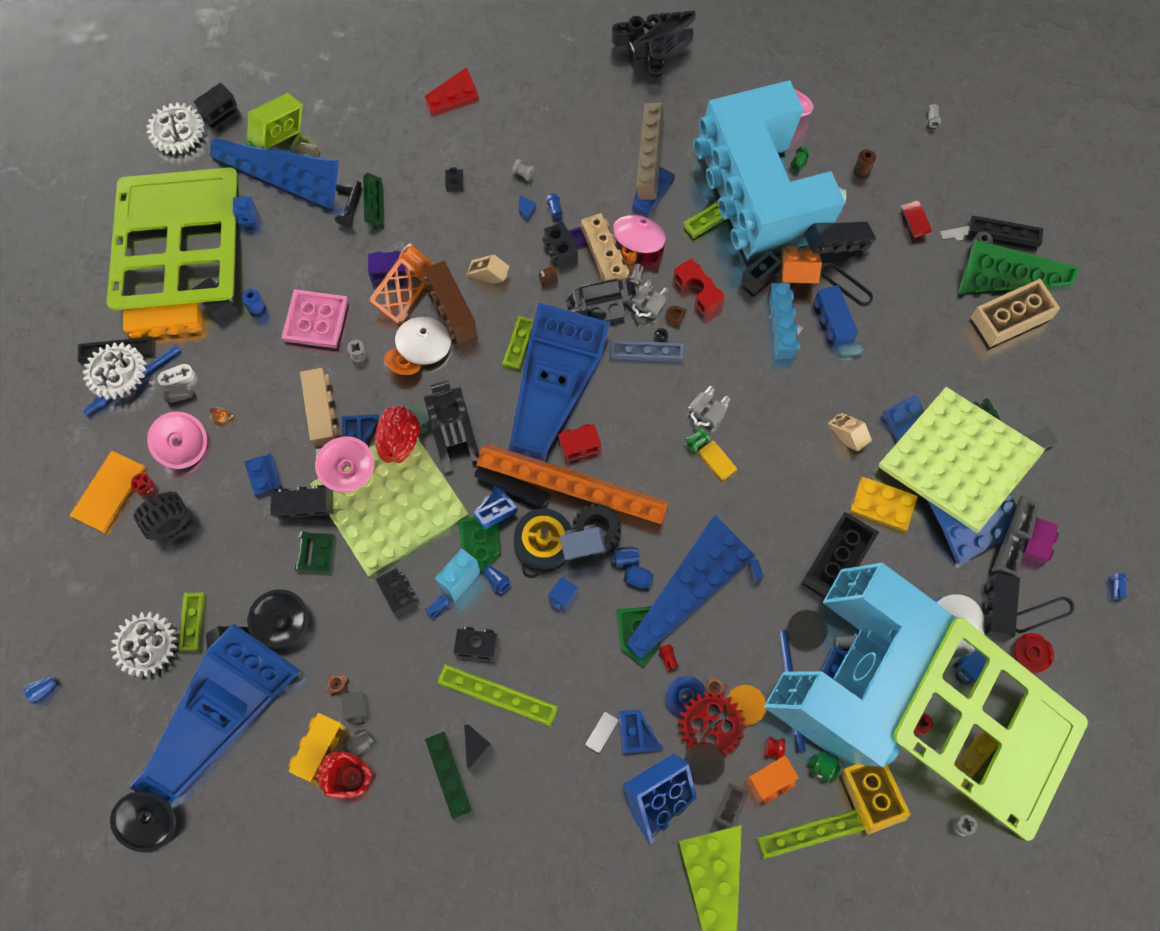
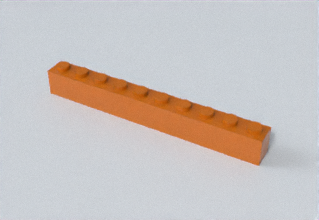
(573, 483)

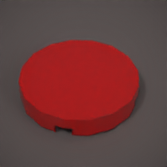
(1033, 652)

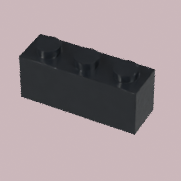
(301, 502)
(1002, 606)

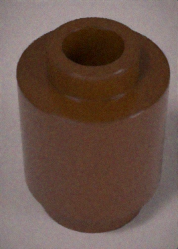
(865, 161)

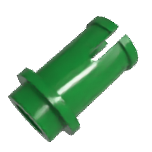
(801, 154)

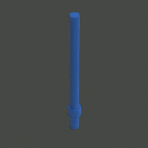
(100, 402)
(789, 668)

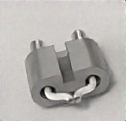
(647, 301)
(706, 409)

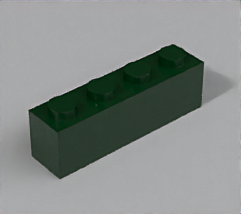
(449, 776)

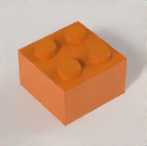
(800, 265)
(771, 779)

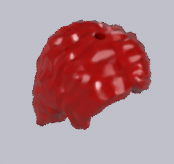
(396, 434)
(336, 773)

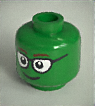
(824, 767)

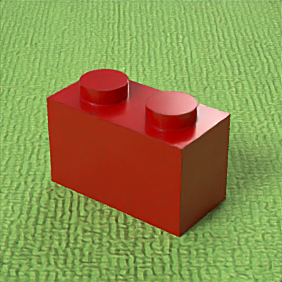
(579, 442)

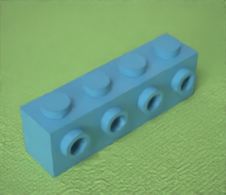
(782, 321)

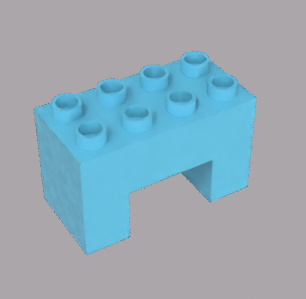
(741, 149)
(867, 697)

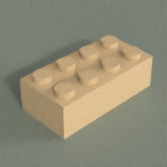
(1015, 312)

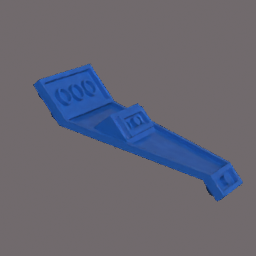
(563, 346)
(961, 539)
(234, 681)

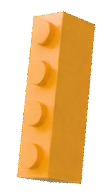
(162, 320)

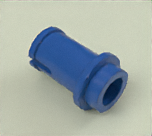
(553, 201)
(1119, 585)
(438, 605)

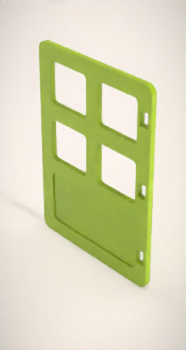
(174, 203)
(1029, 752)

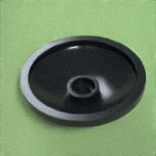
(267, 612)
(137, 830)

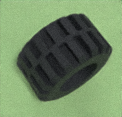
(161, 515)
(603, 516)

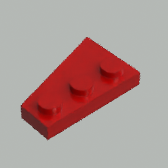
(452, 92)

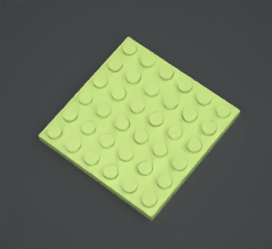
(961, 459)
(395, 510)

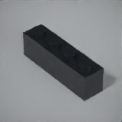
(840, 237)

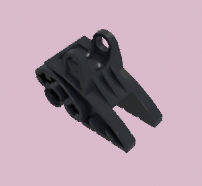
(661, 40)
(450, 422)

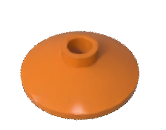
(398, 364)

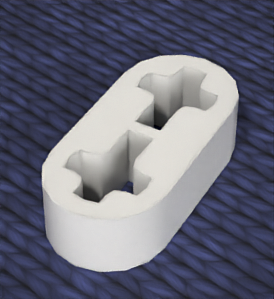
(176, 375)

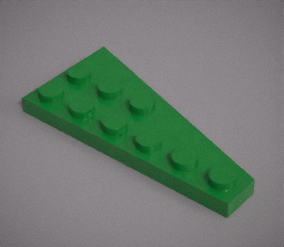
(1003, 268)

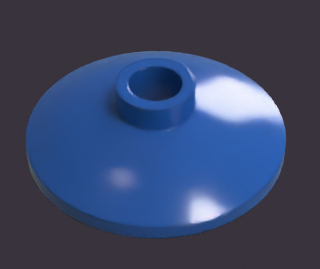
(677, 687)

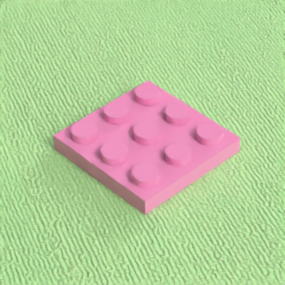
(315, 318)

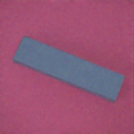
(646, 351)

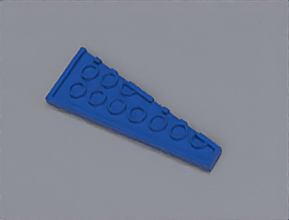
(300, 174)
(705, 570)

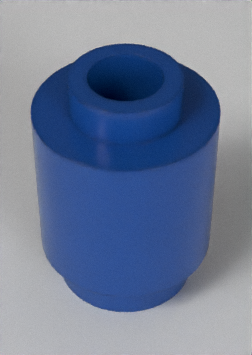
(253, 300)
(625, 556)
(638, 576)

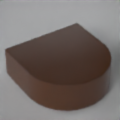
(548, 274)
(675, 315)

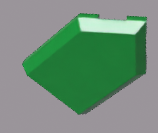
(479, 543)
(628, 622)

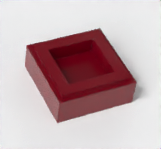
(652, 260)

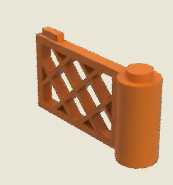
(414, 262)

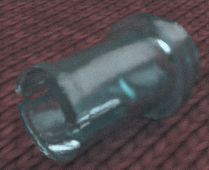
(850, 349)

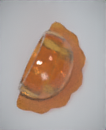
(220, 415)

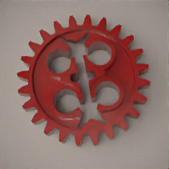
(699, 709)

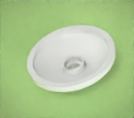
(425, 347)
(966, 608)

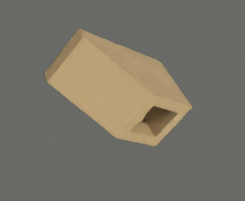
(850, 431)

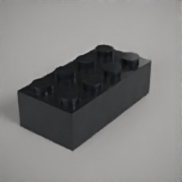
(842, 550)

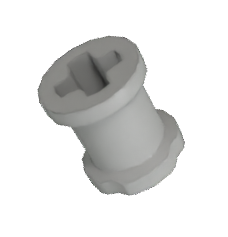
(522, 169)
(357, 351)
(972, 825)

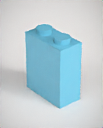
(458, 575)

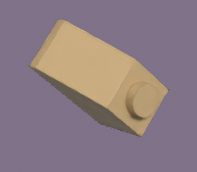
(488, 269)

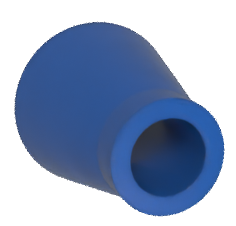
(498, 580)
(38, 689)

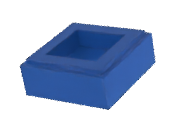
(755, 571)

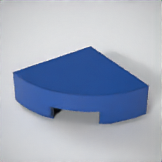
(526, 207)

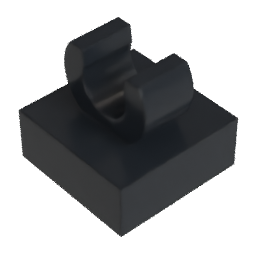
(454, 178)

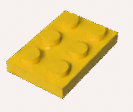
(883, 504)

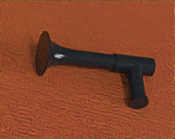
(344, 219)

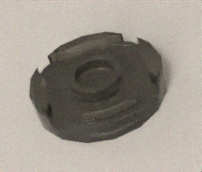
(807, 630)
(705, 762)

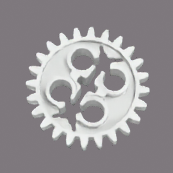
(188, 126)
(114, 371)
(157, 655)

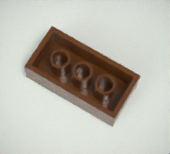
(450, 303)

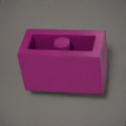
(1039, 547)

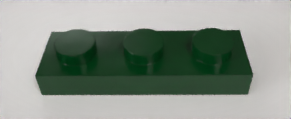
(372, 199)

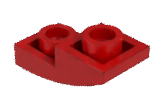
(916, 218)

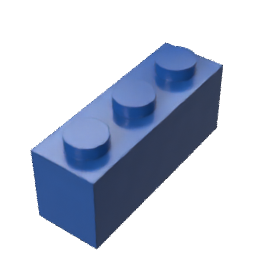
(835, 315)

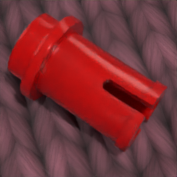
(669, 657)

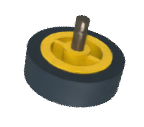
(538, 538)

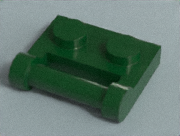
(321, 552)

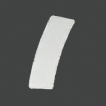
(601, 732)

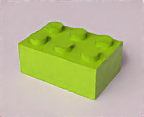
(274, 121)

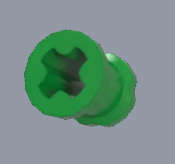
(702, 435)

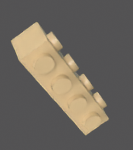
(603, 248)
(318, 406)

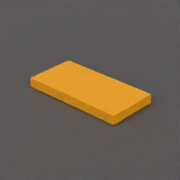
(107, 492)

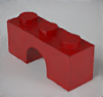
(691, 274)

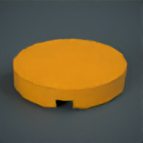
(750, 701)

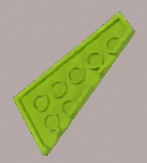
(714, 876)

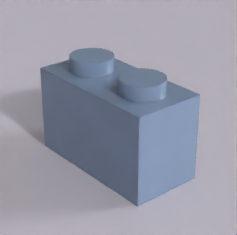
(582, 543)

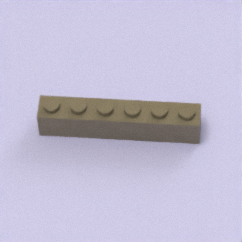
(650, 151)

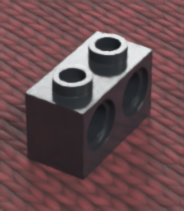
(563, 243)
(393, 594)

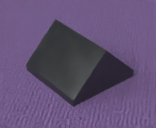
(476, 748)

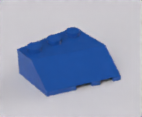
(660, 795)

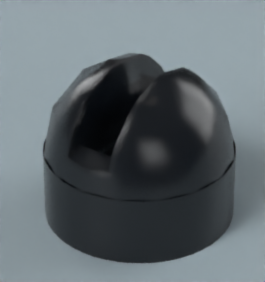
(659, 337)

